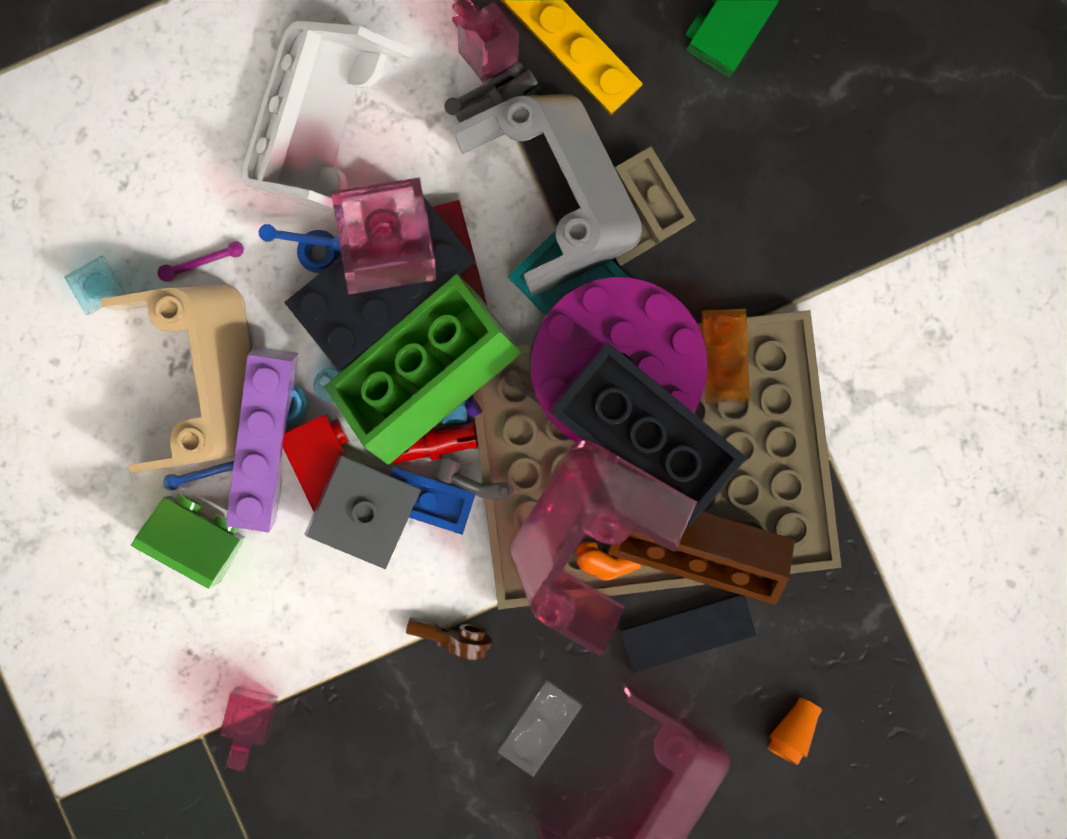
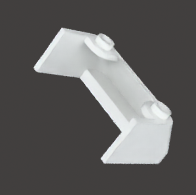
(309, 109)

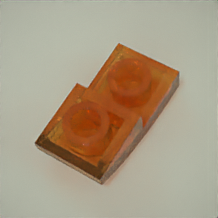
(727, 352)

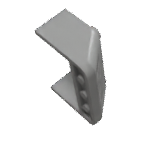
(606, 217)

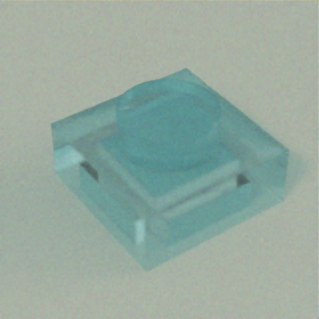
(93, 283)

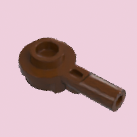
(467, 642)

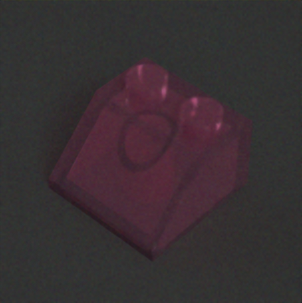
(384, 235)

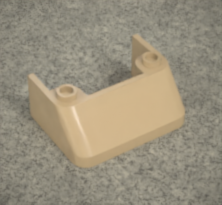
(219, 354)

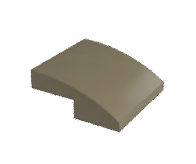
(655, 201)

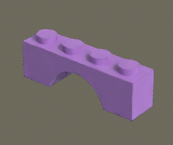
(260, 439)

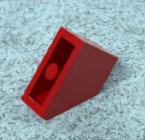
(314, 452)

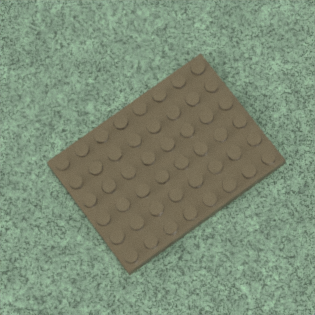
(776, 489)

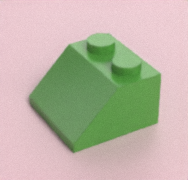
(189, 540)

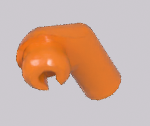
(601, 564)

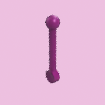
(168, 273)

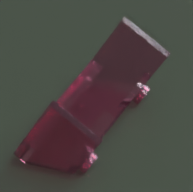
(596, 497)
(698, 771)

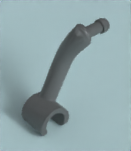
(449, 472)

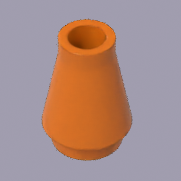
(795, 732)

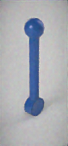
(269, 233)
(172, 481)

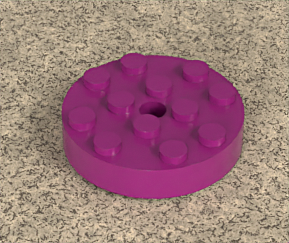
(635, 320)

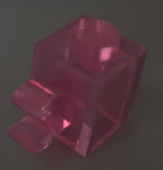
(485, 38)
(247, 722)

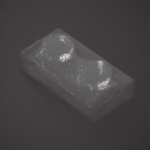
(540, 728)

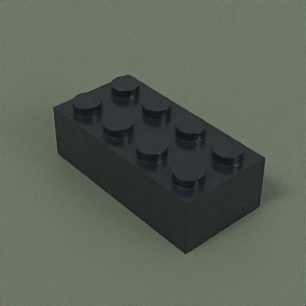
(351, 323)
(647, 426)

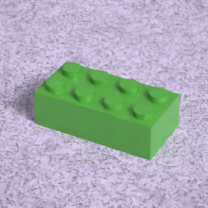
(422, 370)

